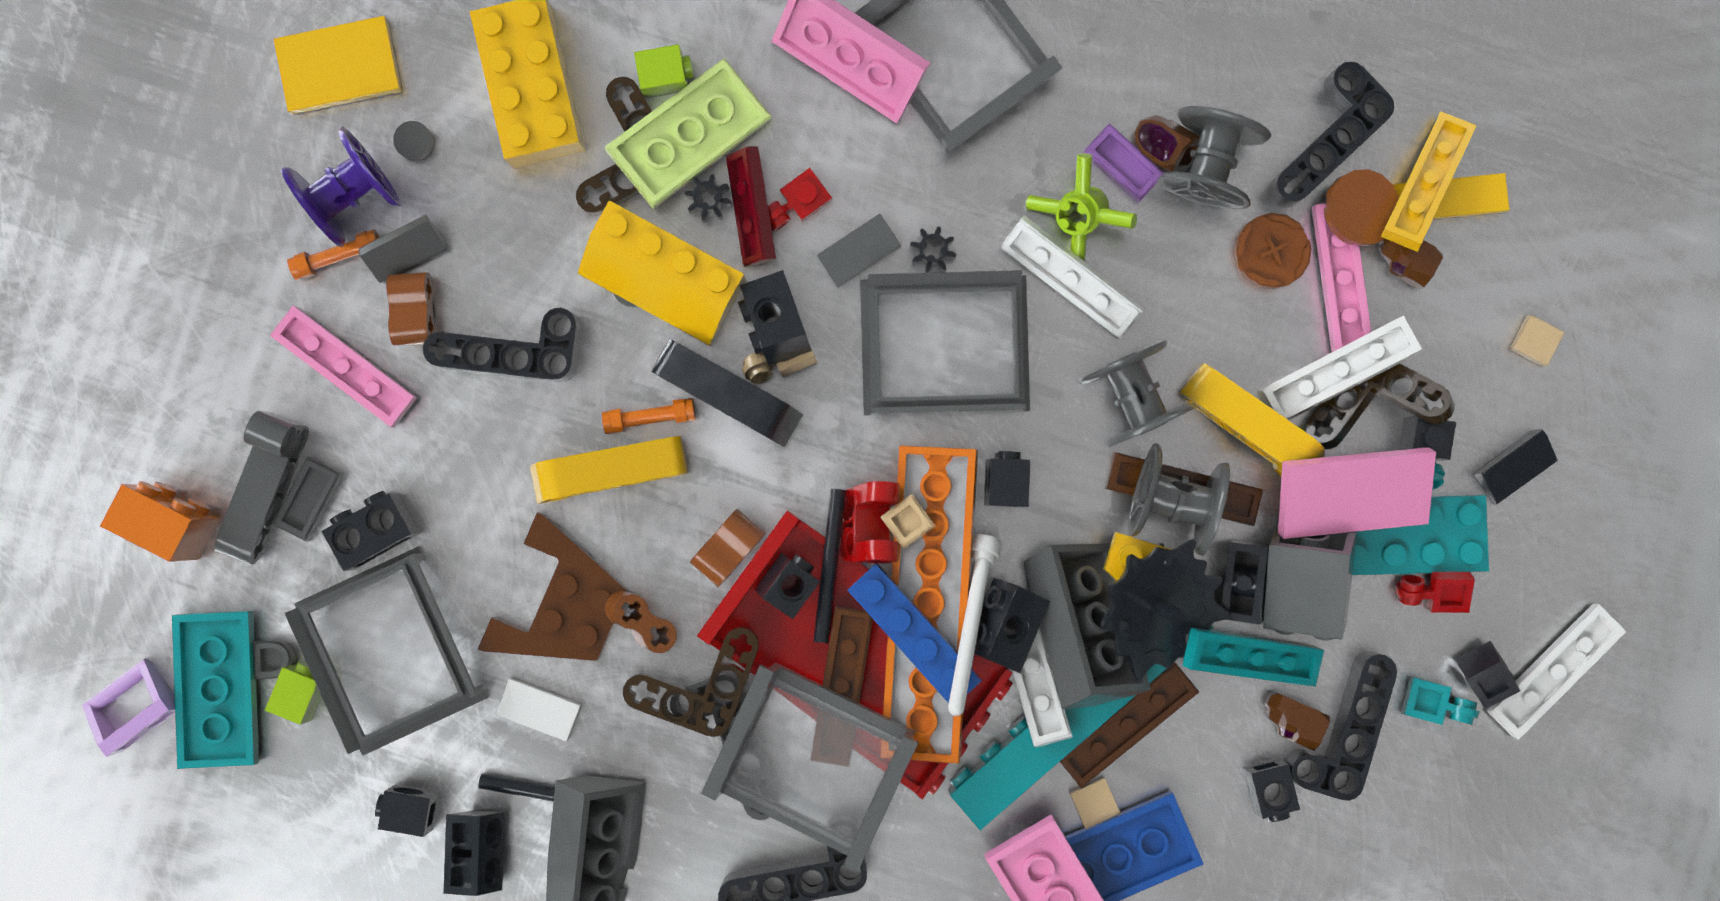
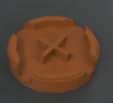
(1360, 207)
(1272, 251)

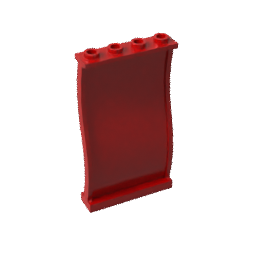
(792, 644)

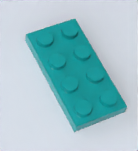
(1450, 542)
(215, 689)

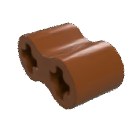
(410, 308)
(727, 548)
(640, 622)

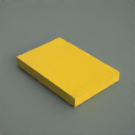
(337, 65)

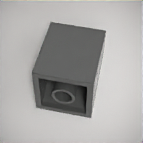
(1309, 584)

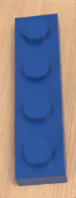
(909, 629)

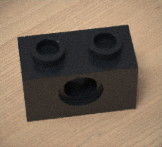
(770, 298)
(1245, 581)
(1009, 624)

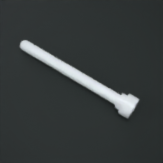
(984, 553)

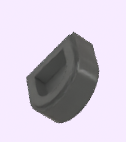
(270, 657)

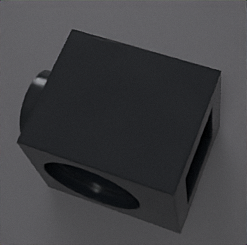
(789, 600)
(1488, 675)
(1259, 778)
(407, 810)

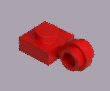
(803, 195)
(1446, 593)

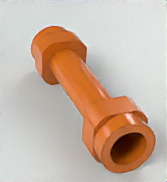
(305, 265)
(616, 420)

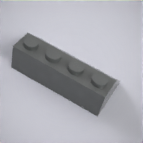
(1076, 644)

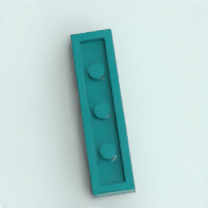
(1252, 657)

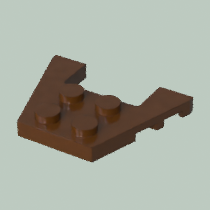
(572, 612)

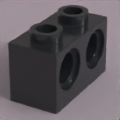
(1007, 480)
(373, 538)
(474, 853)

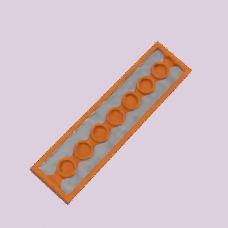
(937, 580)

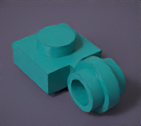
(1430, 702)

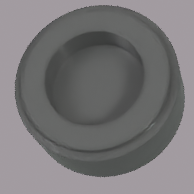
(413, 140)

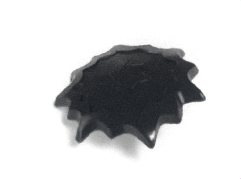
(1159, 604)

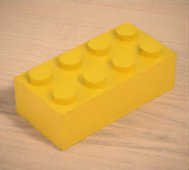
(527, 81)

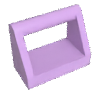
(163, 706)

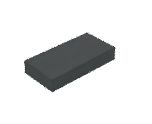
(402, 248)
(859, 250)
(308, 499)

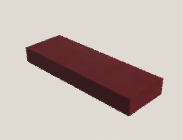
(750, 206)

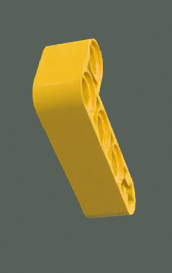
(1249, 418)
(608, 469)

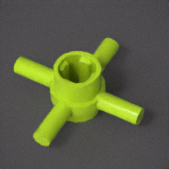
(1082, 201)

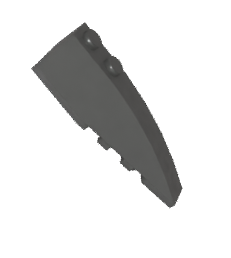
(593, 838)

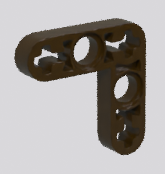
(612, 172)
(1381, 386)
(698, 702)

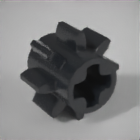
(713, 189)
(935, 240)

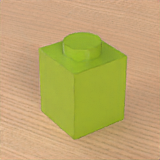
(663, 70)
(295, 694)

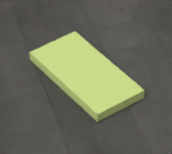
(688, 133)

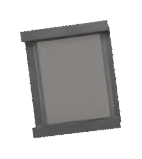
(976, 56)
(945, 342)
(382, 654)
(812, 760)

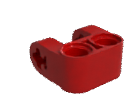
(863, 531)

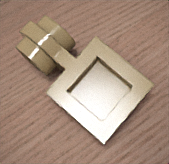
(757, 370)

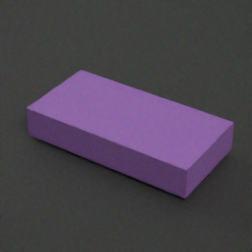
(1123, 163)

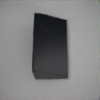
(1516, 466)

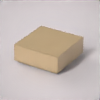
(1536, 340)
(908, 521)
(1094, 802)

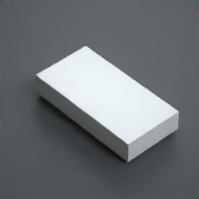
(538, 709)

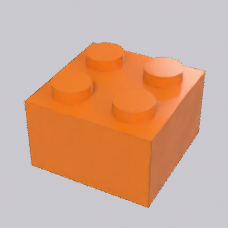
(160, 521)

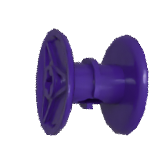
(340, 187)

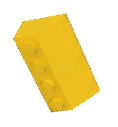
(660, 273)

